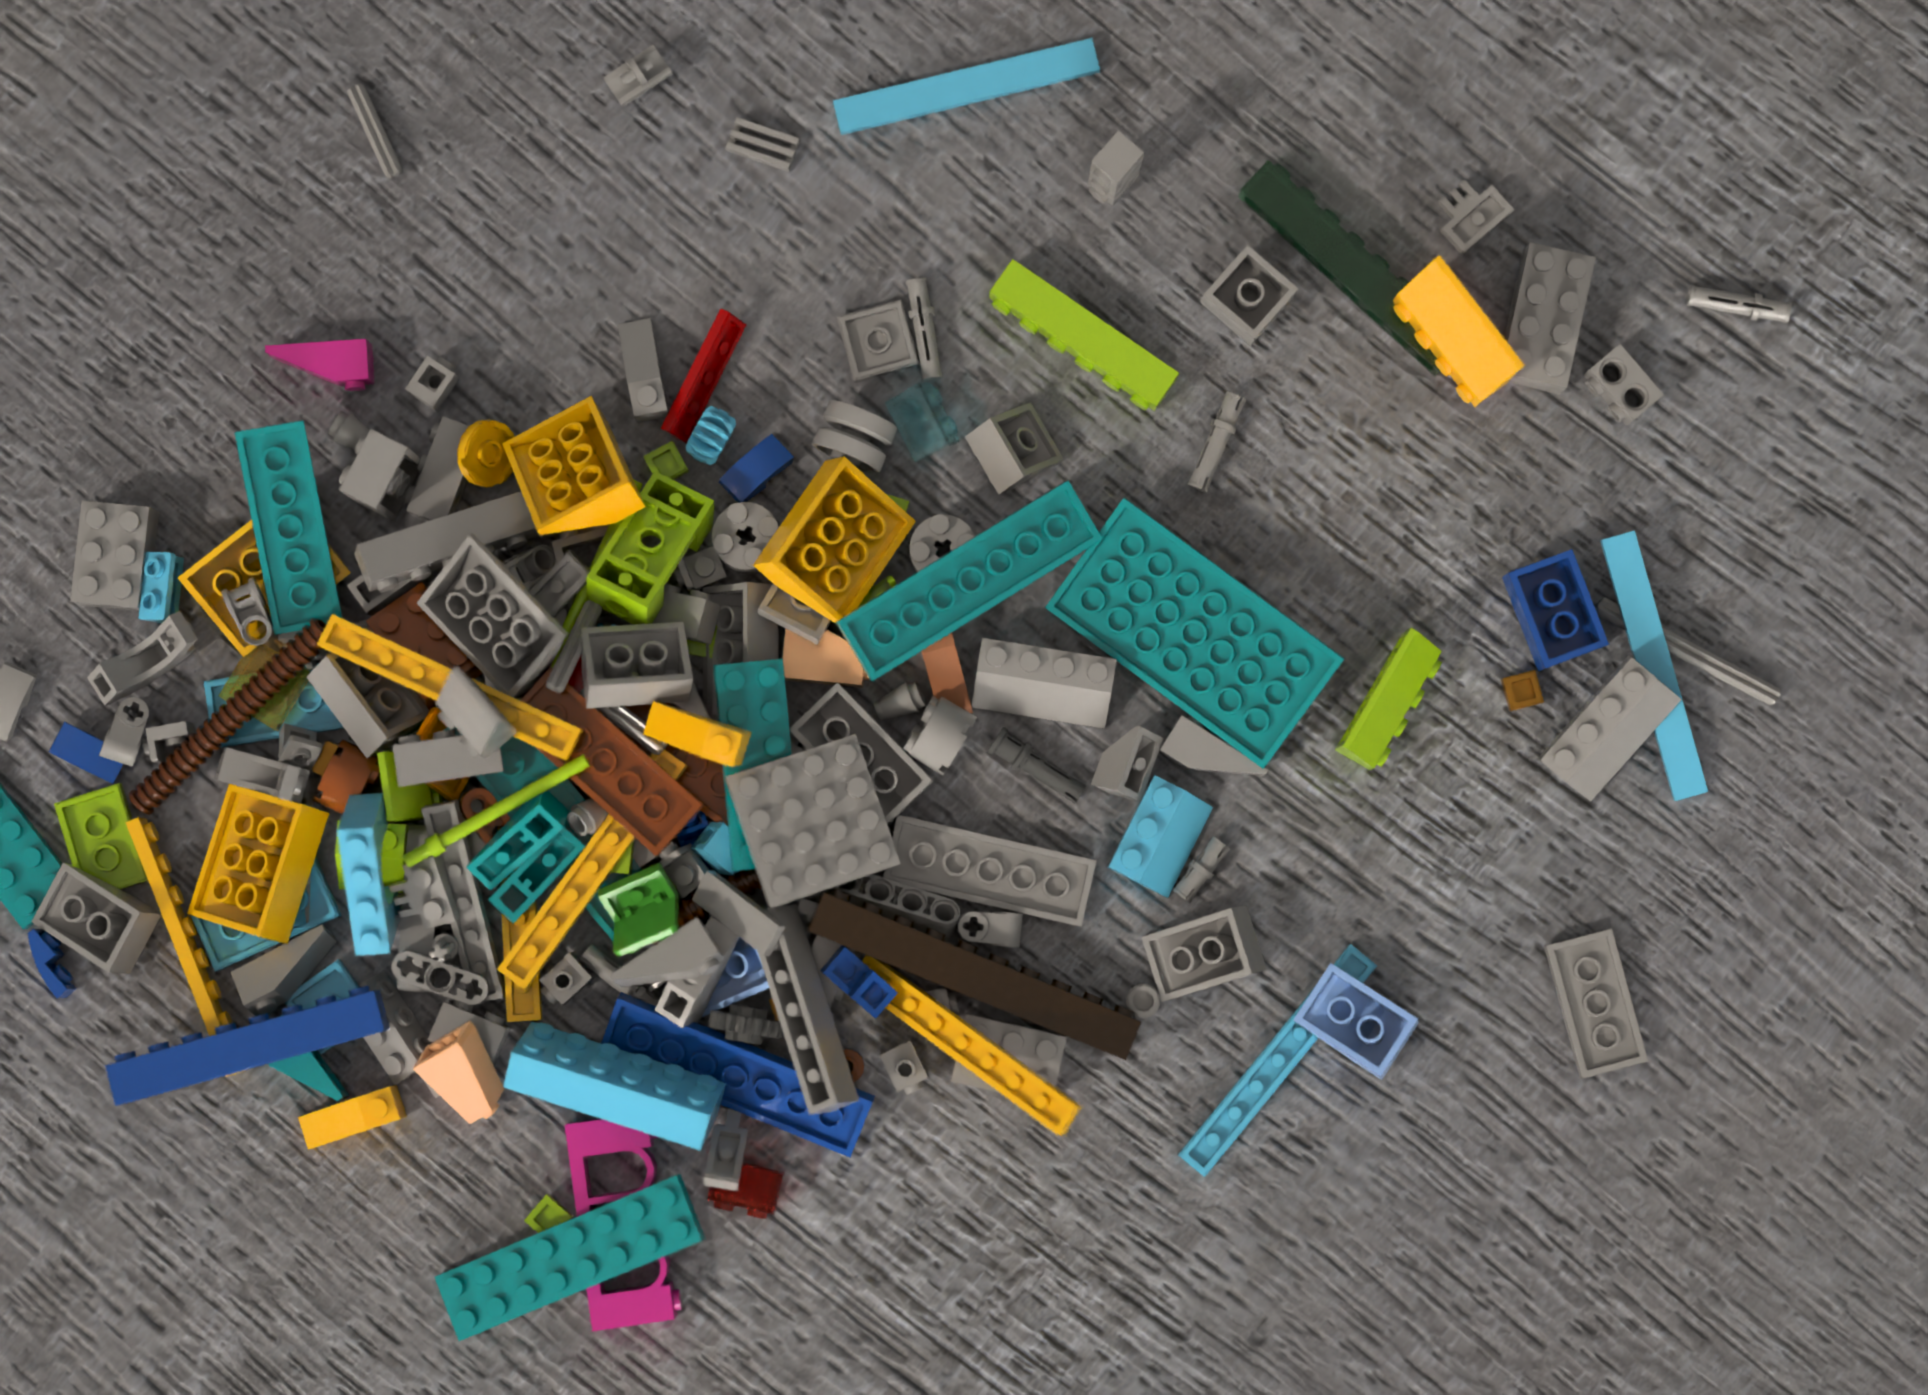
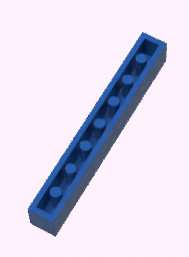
(247, 1047)

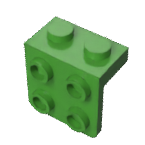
(641, 909)

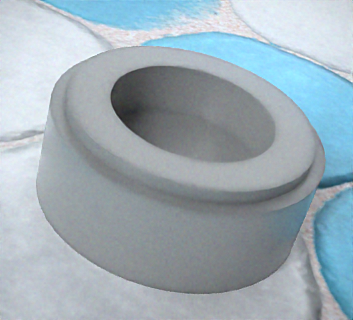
(1143, 1000)

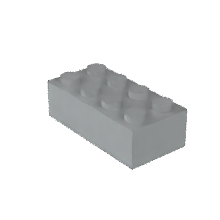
(1548, 314)

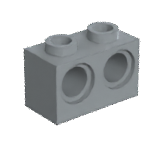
(1629, 379)

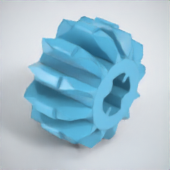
(710, 435)

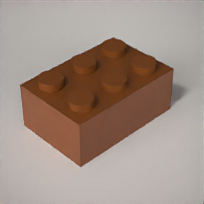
(412, 628)

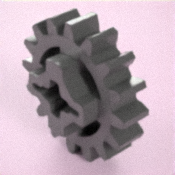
(745, 1024)

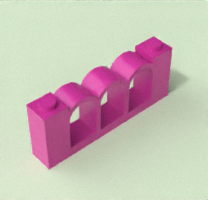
(627, 1305)

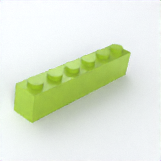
(1083, 336)

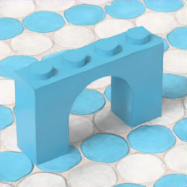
(370, 904)

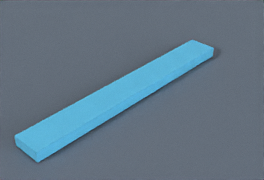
(966, 86)
(1651, 651)
(1261, 1079)

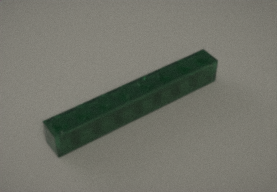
(1333, 252)

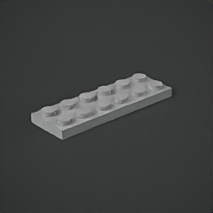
(991, 870)

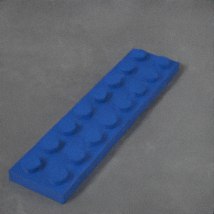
(754, 1079)

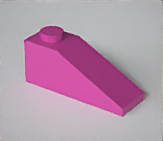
(339, 362)

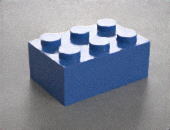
(1555, 610)

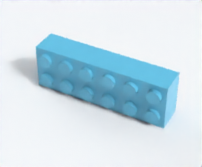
(614, 1085)

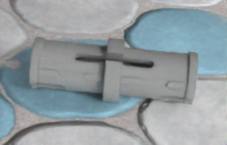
(1201, 869)

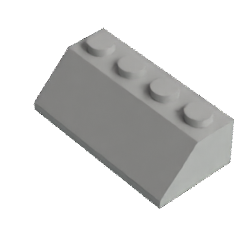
(740, 633)
(1043, 683)
(1609, 728)
(892, 771)

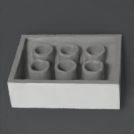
(493, 619)

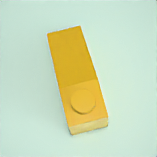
(697, 734)
(352, 1116)

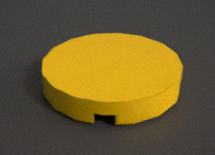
(482, 453)

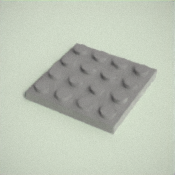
(812, 821)

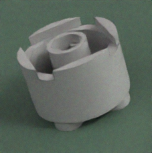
(738, 520)
(937, 531)
(940, 735)

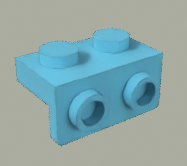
(160, 586)

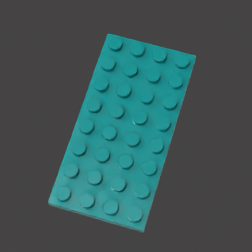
(1194, 633)

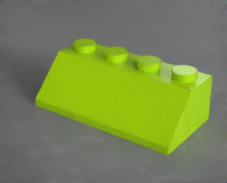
(1389, 699)

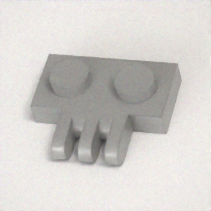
(1472, 215)
(426, 893)

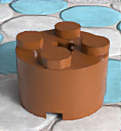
(346, 775)

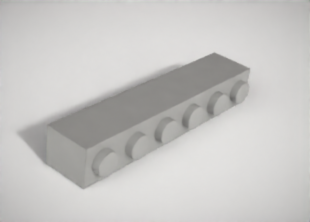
(433, 543)
(807, 1017)

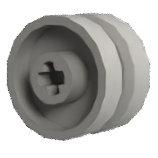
(855, 435)

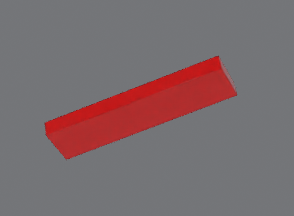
(703, 376)

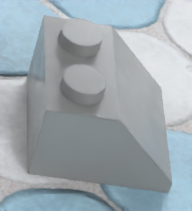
(1014, 447)

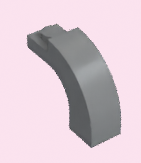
(145, 661)
(262, 774)

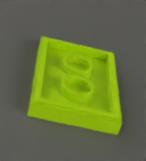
(99, 836)

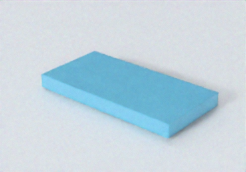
(307, 713)
(229, 946)

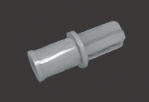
(444, 947)

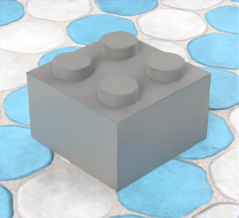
(1249, 295)

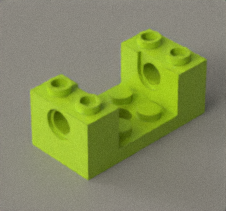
(631, 576)

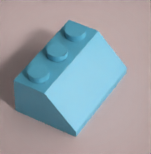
(1160, 836)

